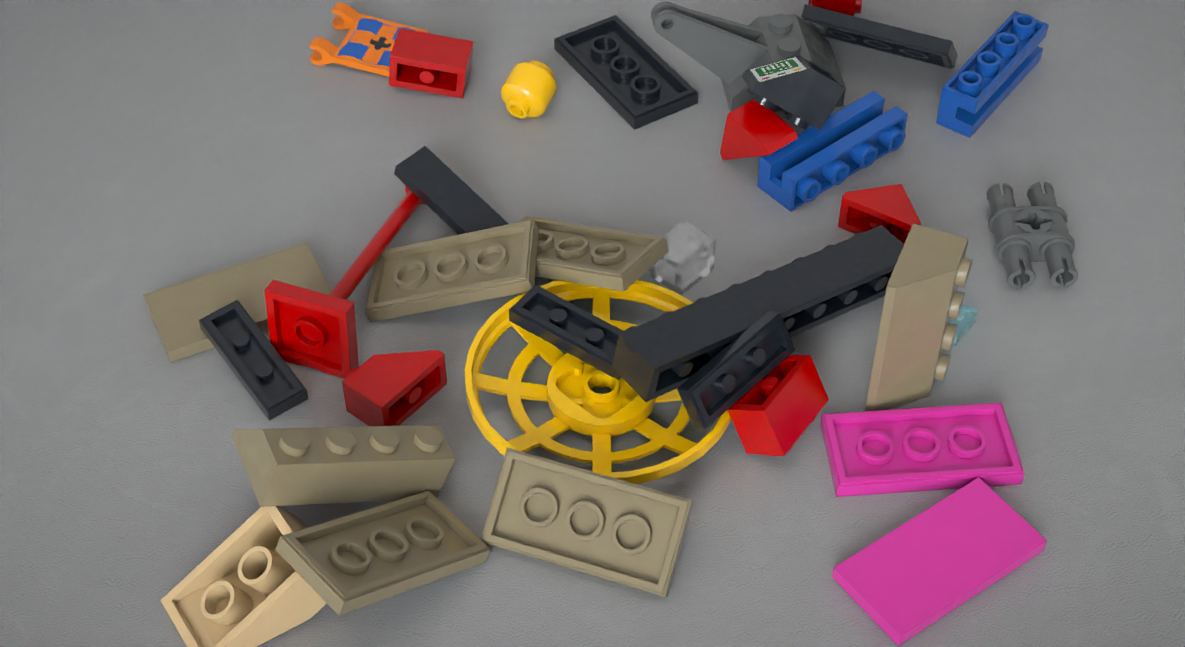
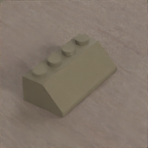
(917, 318)
(343, 463)

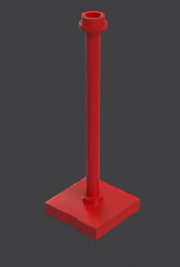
(320, 327)

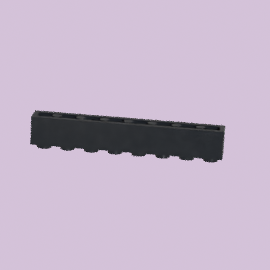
(805, 292)

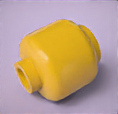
(528, 89)

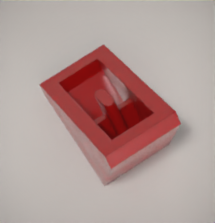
(754, 132)
(875, 207)

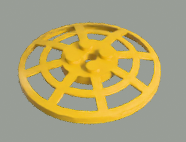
(571, 395)

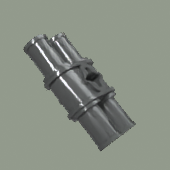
(1031, 235)

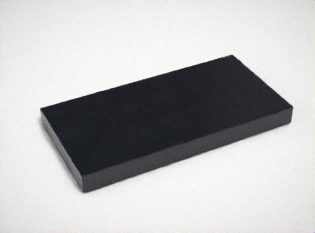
(881, 37)
(626, 72)

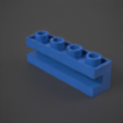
(991, 74)
(828, 156)

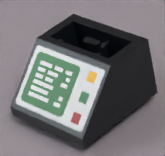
(798, 87)

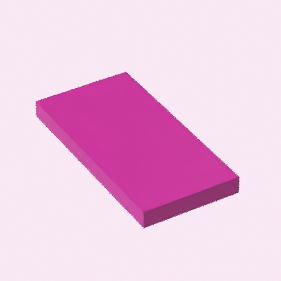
(920, 449)
(938, 560)

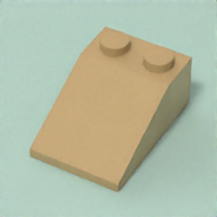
(244, 588)

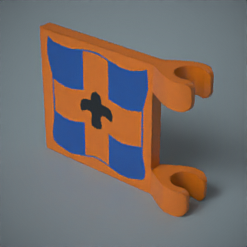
(364, 46)

